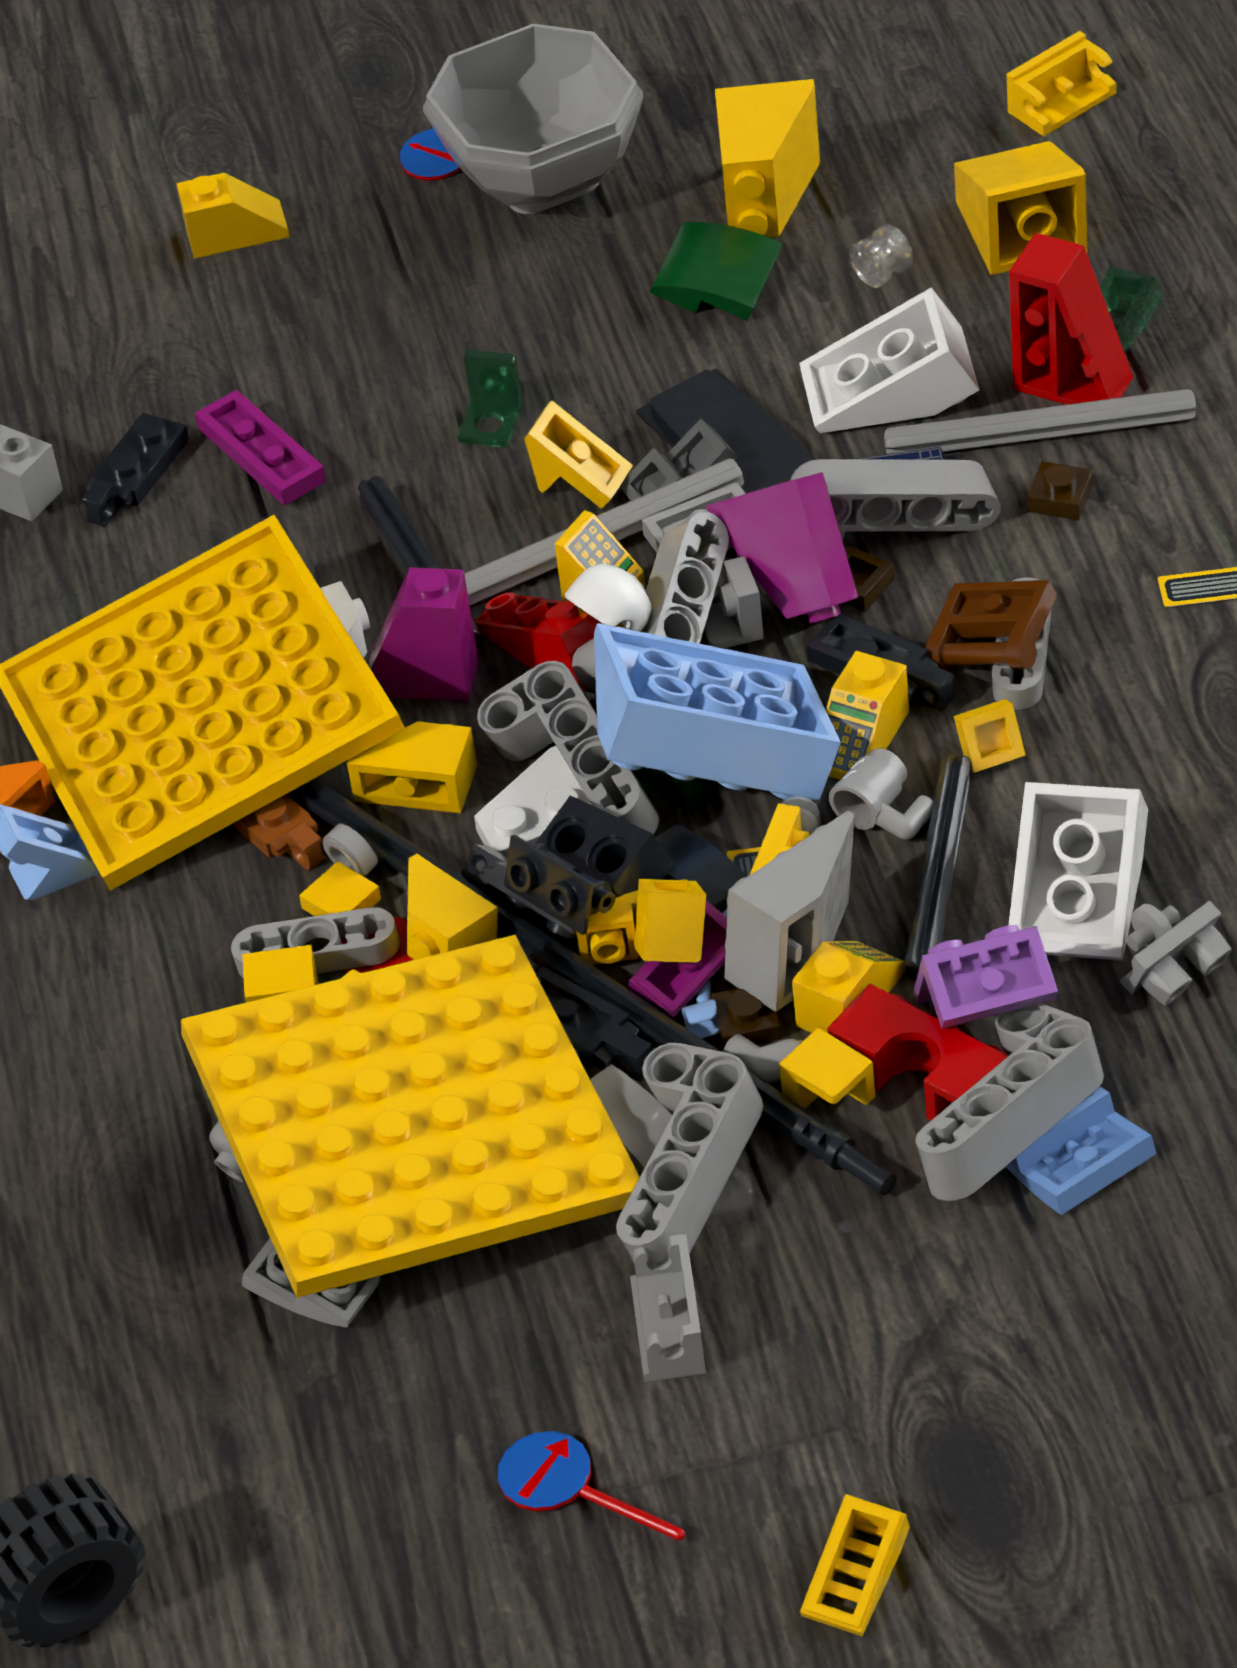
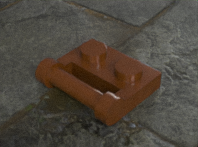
(991, 610)

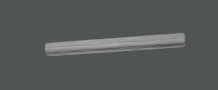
(1044, 422)
(620, 522)

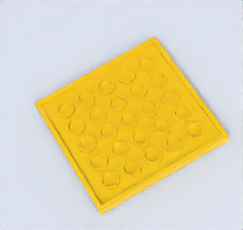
(195, 701)
(408, 1114)

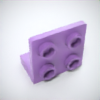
(985, 976)

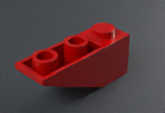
(536, 628)

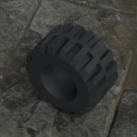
(63, 1560)

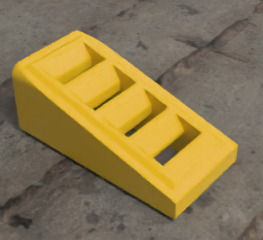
(872, 1519)

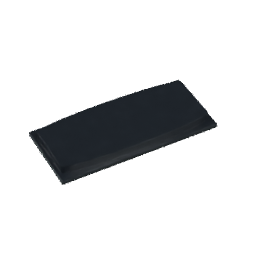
(763, 447)

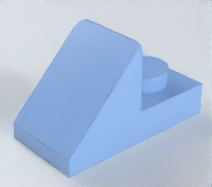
(42, 853)

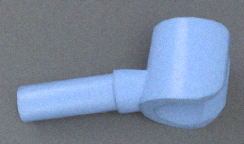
(701, 1016)

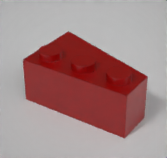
(1062, 327)

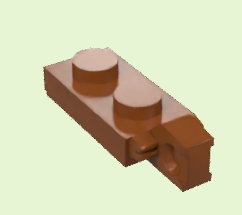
(284, 828)

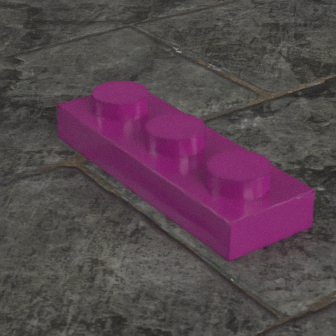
(260, 447)

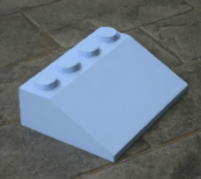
(711, 714)

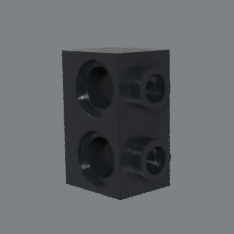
(605, 846)

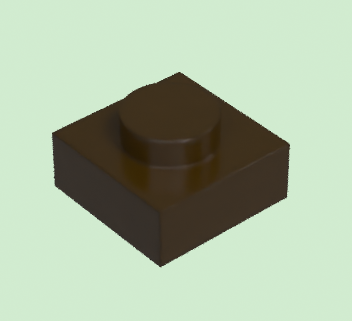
(1060, 490)
(869, 575)
(745, 1015)

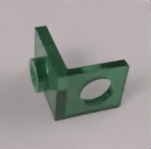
(493, 393)

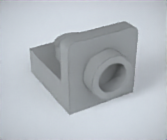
(738, 614)

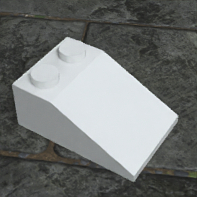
(891, 369)
(1079, 867)

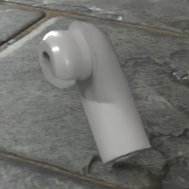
(761, 1060)

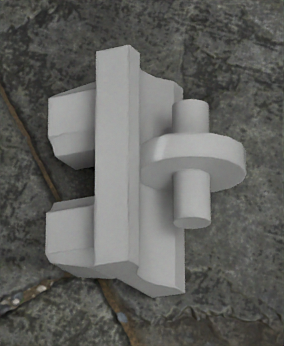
(1157, 964)

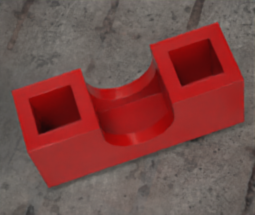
(908, 1039)

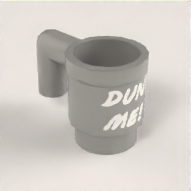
(871, 789)

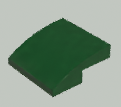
(716, 266)

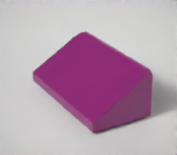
(674, 984)

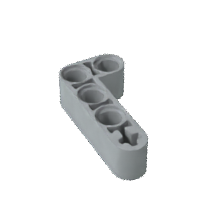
(906, 494)
(674, 611)
(550, 708)
(1043, 1078)
(710, 1123)

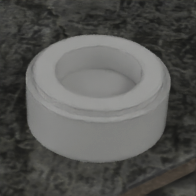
(350, 849)

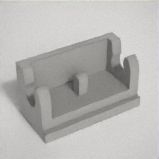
(667, 1314)

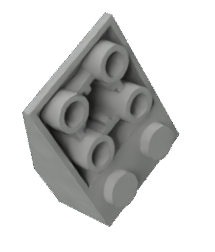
(788, 911)

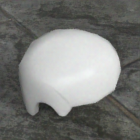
(611, 597)

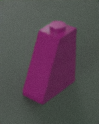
(792, 545)
(427, 639)

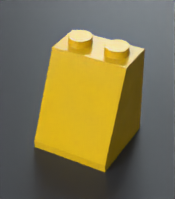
(767, 151)
(1021, 194)

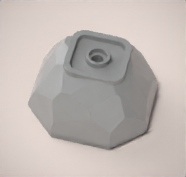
(535, 114)

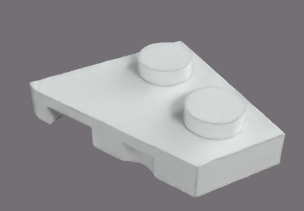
(528, 802)

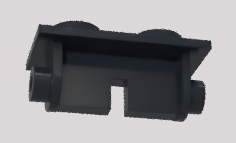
(554, 885)

